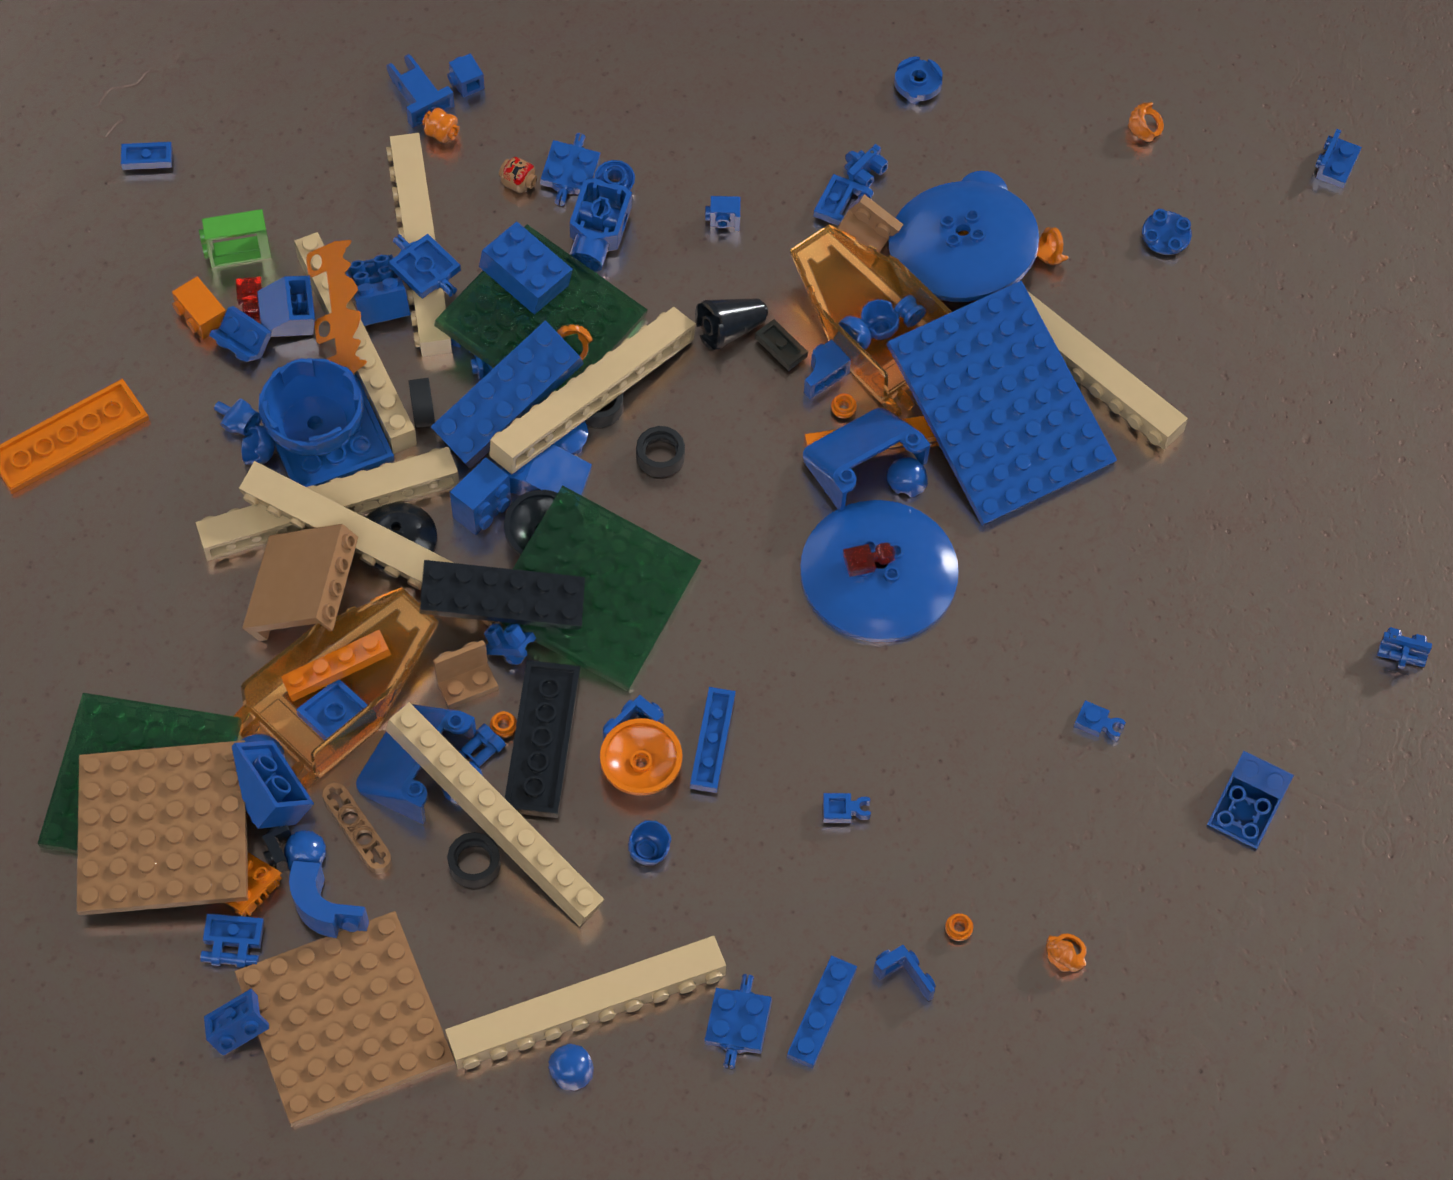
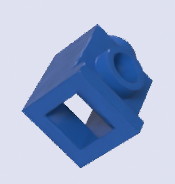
(724, 212)

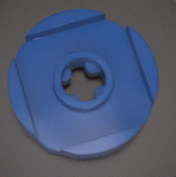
(915, 90)

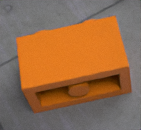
(198, 307)

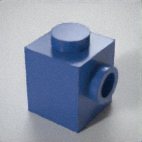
(466, 75)

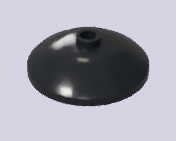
(525, 516)
(414, 524)

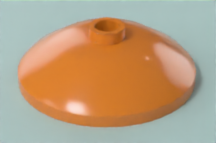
(641, 742)

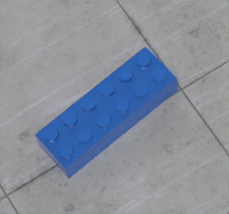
(507, 393)

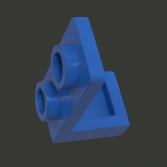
(638, 708)
(892, 960)

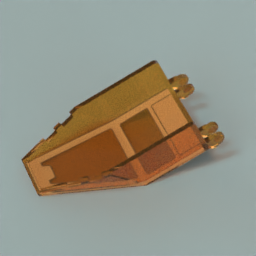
(839, 282)
(377, 684)

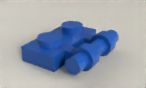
(235, 932)

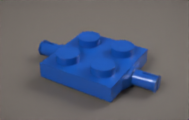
(568, 167)
(424, 266)
(738, 1021)

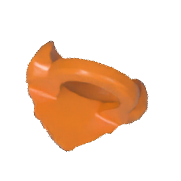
(1138, 124)
(1051, 247)
(583, 335)
(1063, 954)

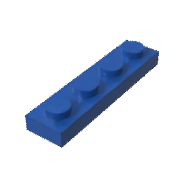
(712, 740)
(821, 1012)

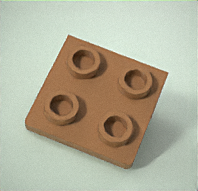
(869, 223)
(464, 674)

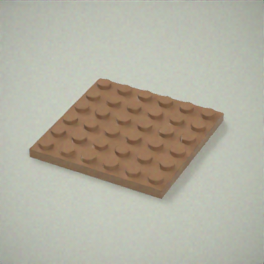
(160, 829)
(345, 1019)

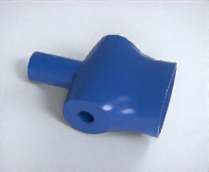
(238, 417)

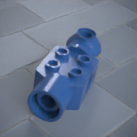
(601, 213)

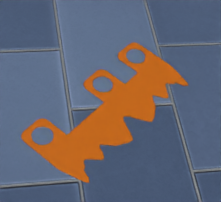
(341, 289)

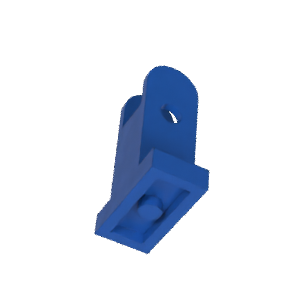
(419, 91)

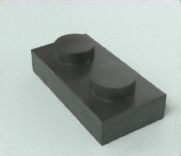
(781, 344)

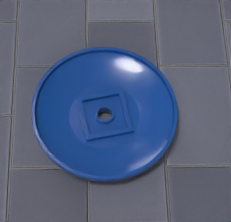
(972, 266)
(892, 600)

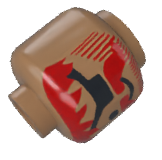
(518, 174)

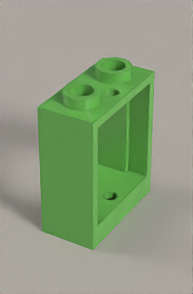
(236, 250)

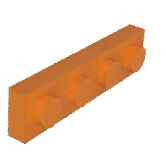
(336, 665)

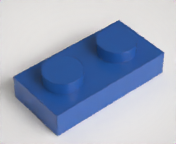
(146, 155)

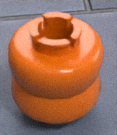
(440, 125)

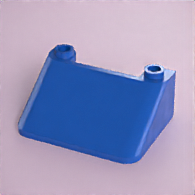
(838, 452)
(391, 770)

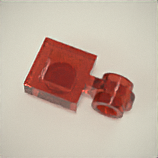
(247, 295)
(861, 561)

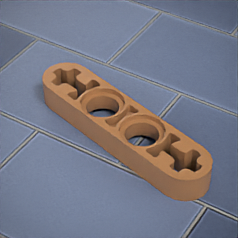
(354, 829)

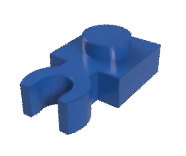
(1095, 719)
(840, 808)

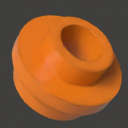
(843, 400)
(503, 717)
(959, 919)

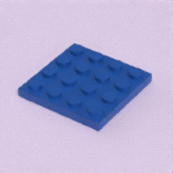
(363, 451)

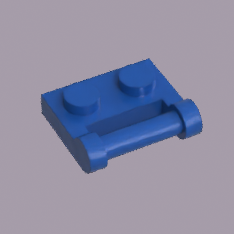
(836, 198)

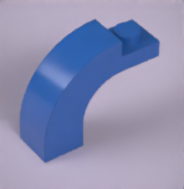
(318, 914)

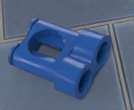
(485, 736)

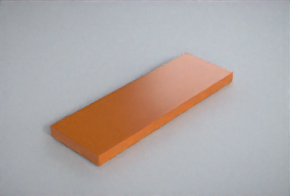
(69, 435)

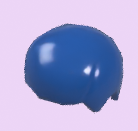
(880, 319)
(857, 330)
(258, 446)
(907, 476)
(649, 843)
(304, 847)
(571, 1067)

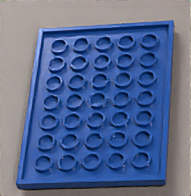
(1001, 402)

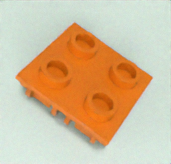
(261, 882)

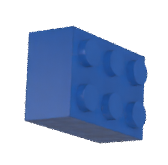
(525, 267)

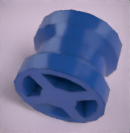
(910, 310)

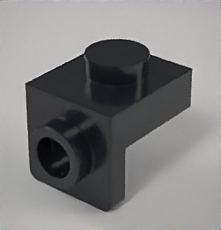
(272, 841)

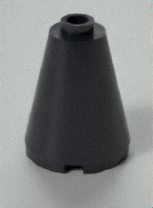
(728, 319)

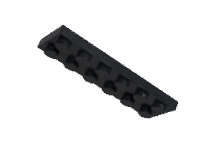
(502, 595)
(542, 738)

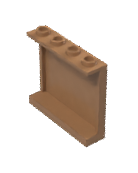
(301, 579)

